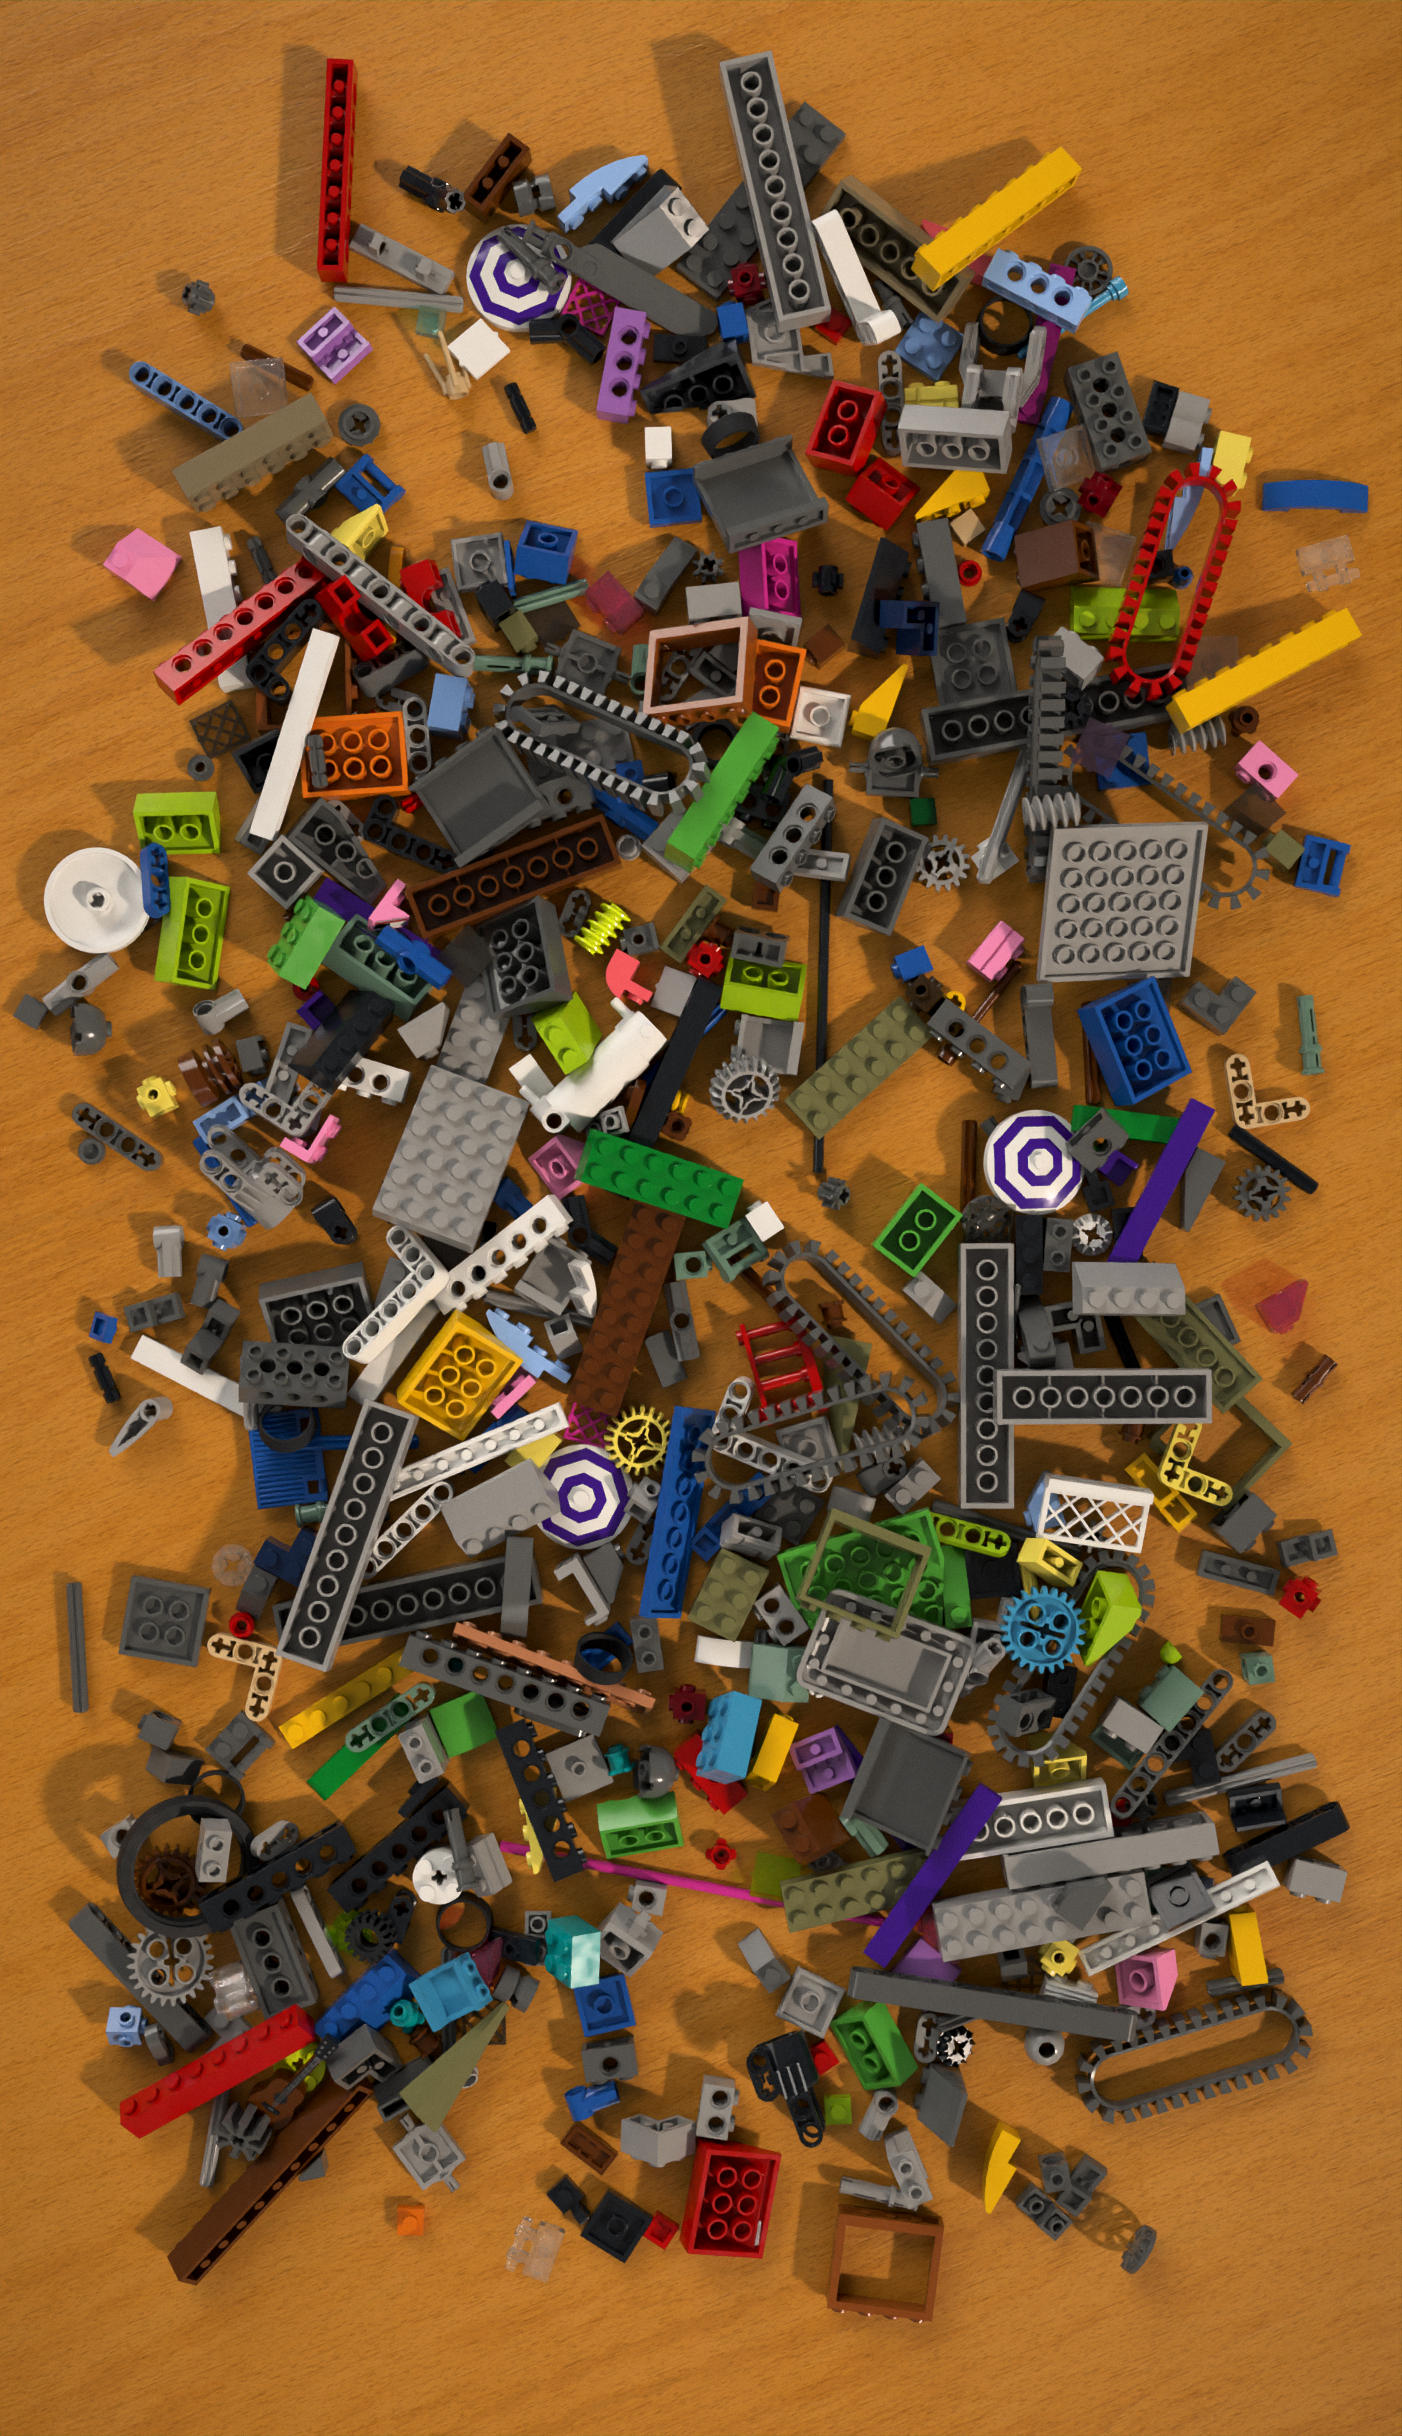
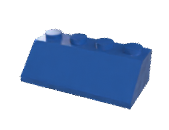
(369, 1997)

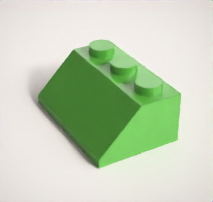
(639, 1825)
(874, 2045)

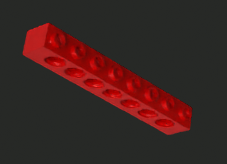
(337, 170)
(241, 637)

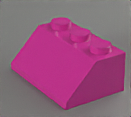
(770, 577)

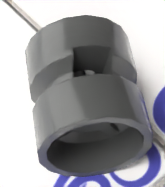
(524, 197)
(515, 1988)

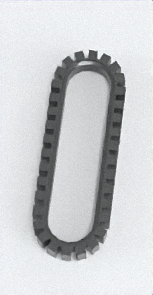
(1101, 1669)

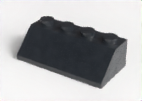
(883, 584)
(343, 1039)

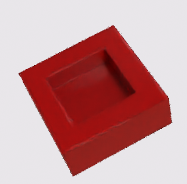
(835, 328)
(824, 2056)
(661, 2230)

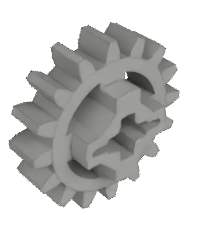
(951, 870)

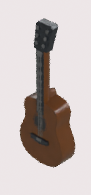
(287, 2089)

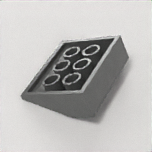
(530, 960)
(317, 1305)

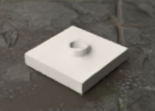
(820, 717)

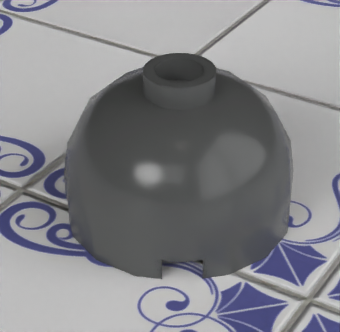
(895, 753)
(88, 1029)
(654, 1771)

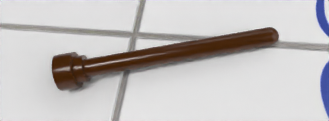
(944, 1052)

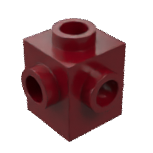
(747, 283)
(1098, 493)
(688, 1713)

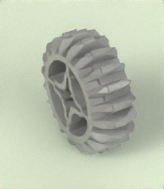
(738, 1077)

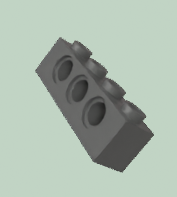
(582, 799)
(808, 802)
(951, 1015)

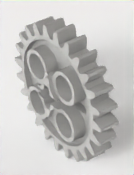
(145, 1964)

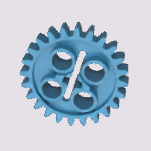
(1049, 1607)

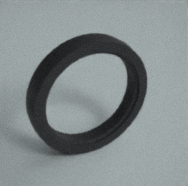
(140, 1830)

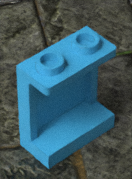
(450, 1991)

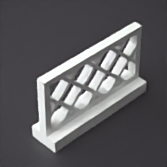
(1100, 1491)

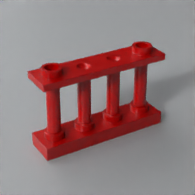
(807, 1373)

